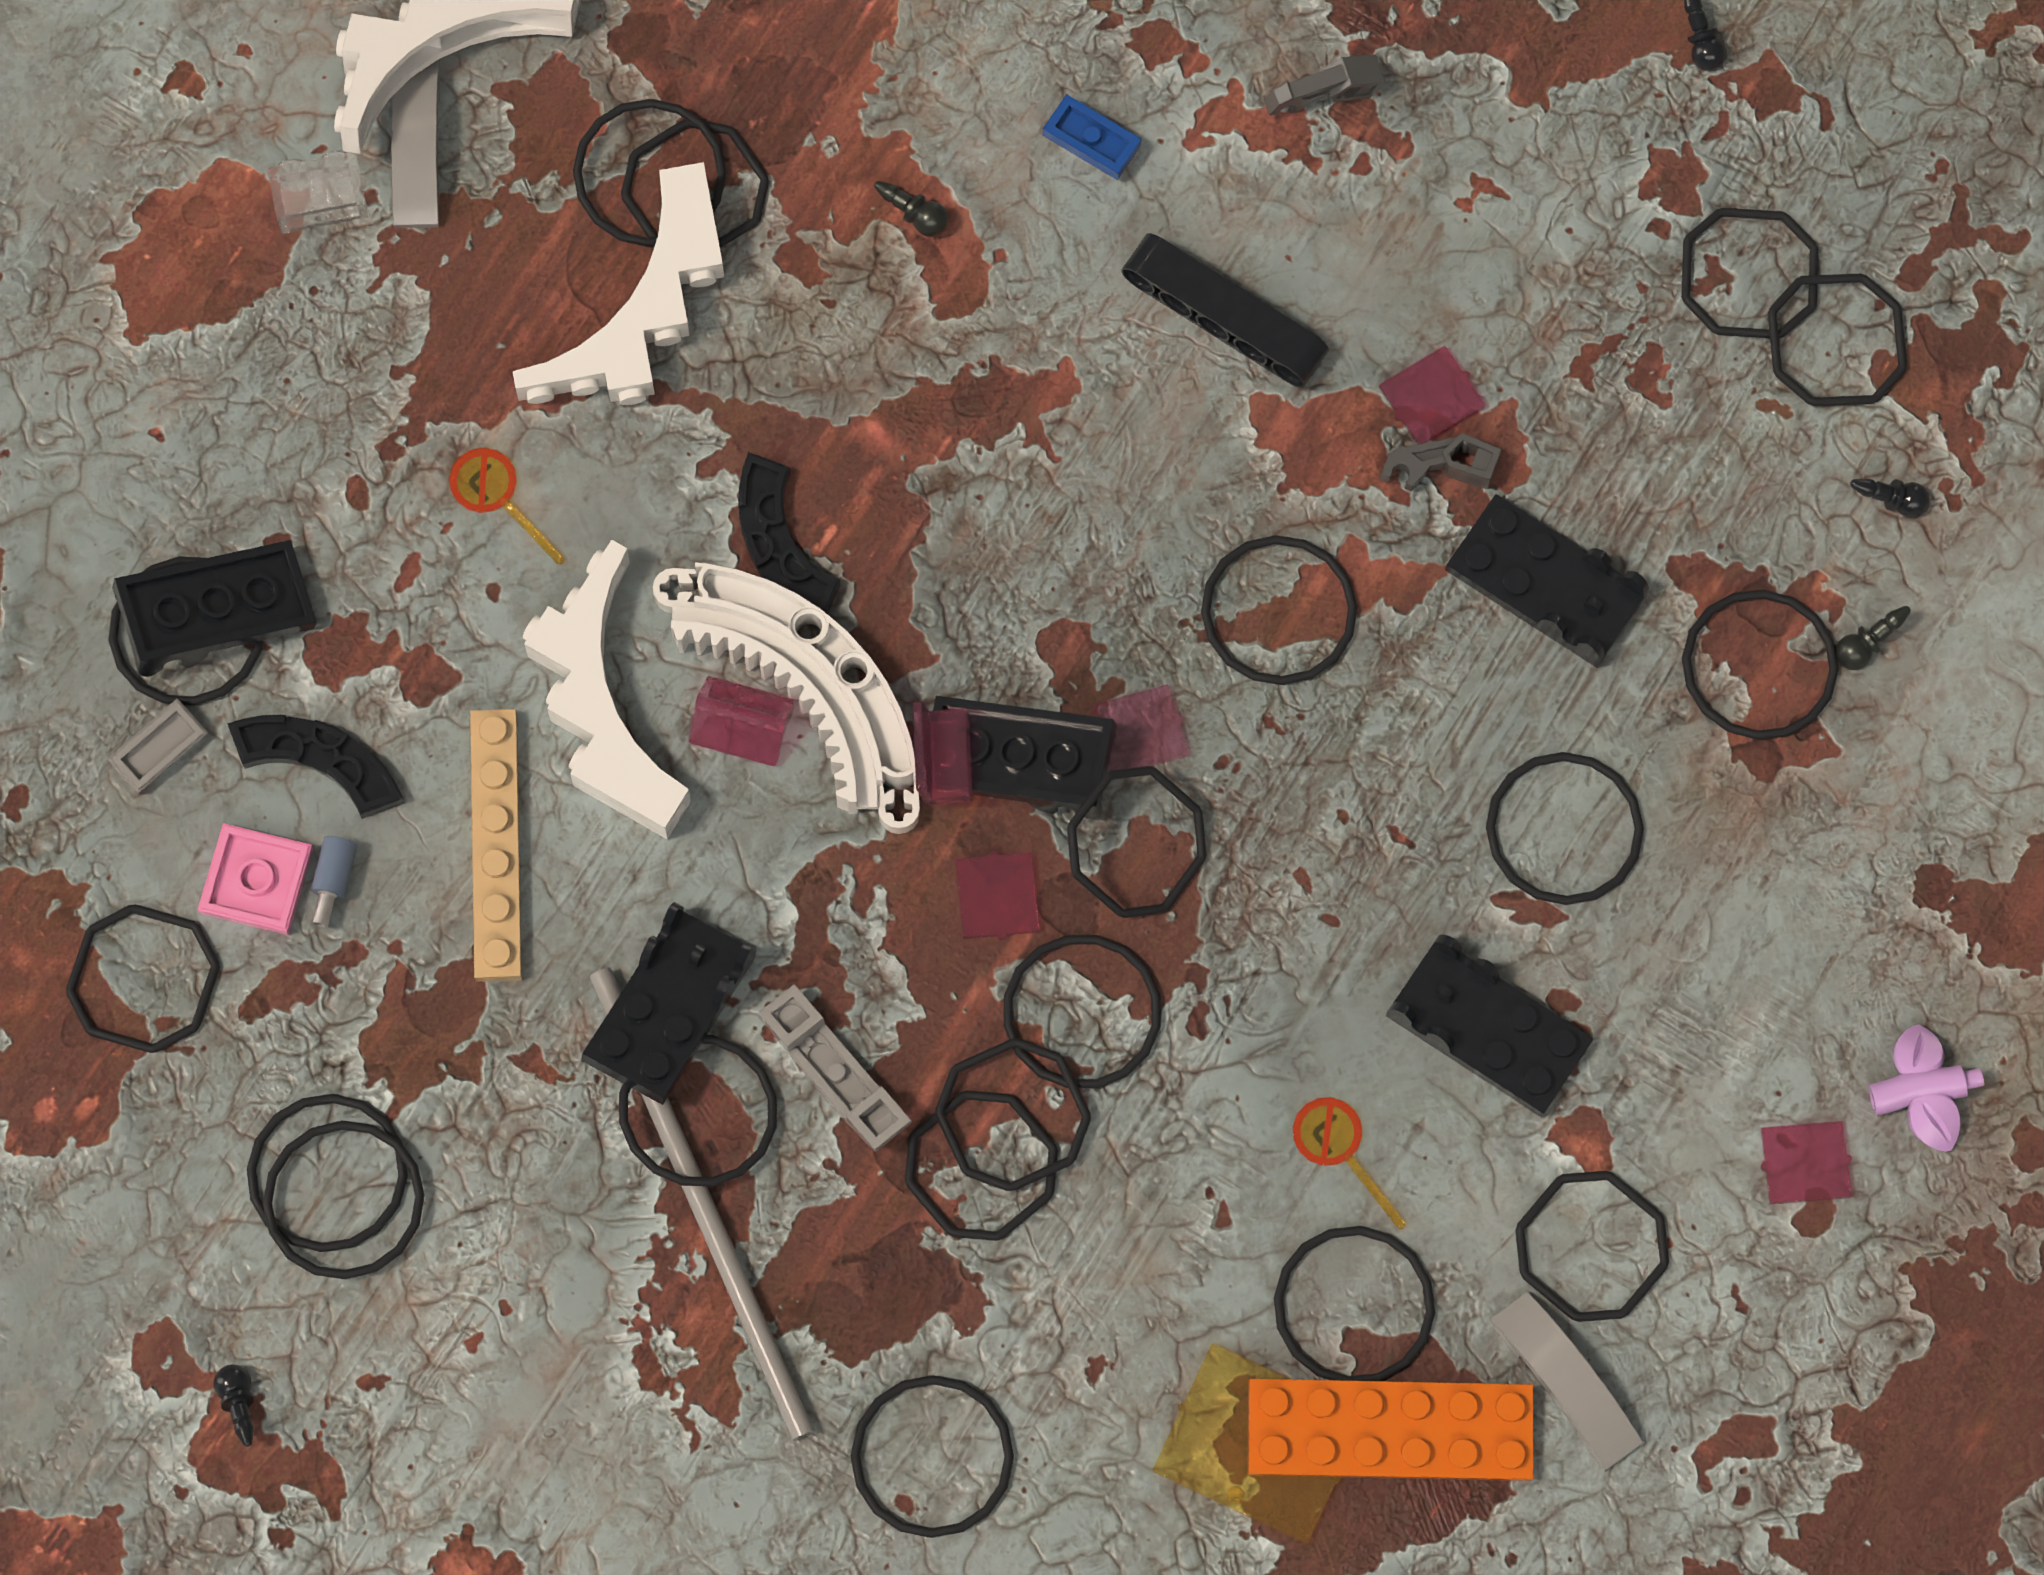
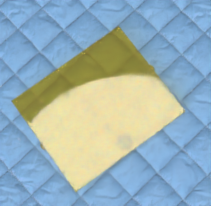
(1211, 1452)

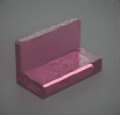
(740, 720)
(942, 755)

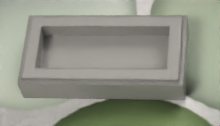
(157, 746)

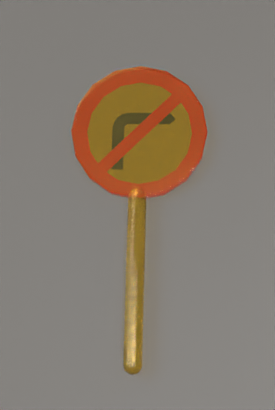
(485, 482)
(1329, 1134)

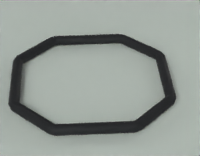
(714, 127)
(1755, 214)
(1839, 400)
(1087, 805)
(123, 1040)
(1041, 1173)
(933, 1210)
(1552, 1297)

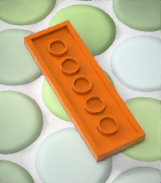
(1390, 1429)

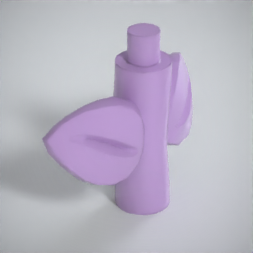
(1925, 1088)

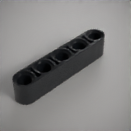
(1225, 310)

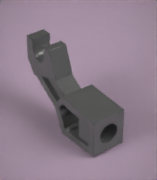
(1344, 80)
(1438, 454)

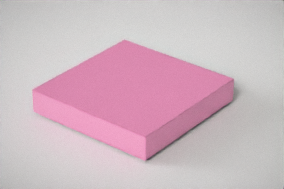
(255, 879)

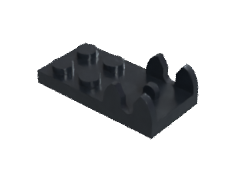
(1548, 580)
(213, 605)
(1035, 754)
(669, 1004)
(1489, 1025)

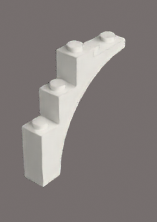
(386, 53)
(656, 312)
(573, 647)

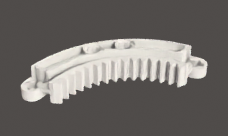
(855, 720)

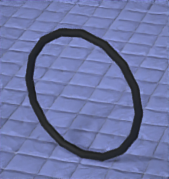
(631, 106)
(1270, 678)
(168, 699)
(1740, 730)
(1577, 759)
(1108, 944)
(288, 1111)
(724, 1177)
(1373, 1234)
(385, 1259)
(948, 1529)

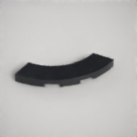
(768, 537)
(322, 749)

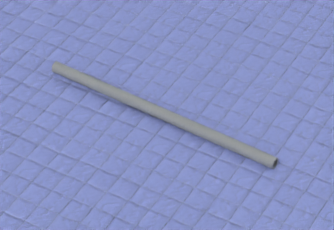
(720, 1245)

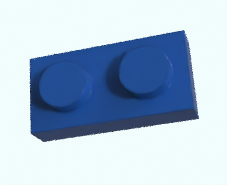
(1091, 137)

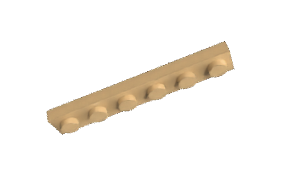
(495, 845)

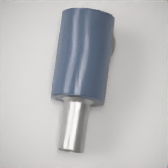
(332, 875)

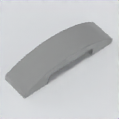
(416, 150)
(833, 1069)
(1568, 1380)

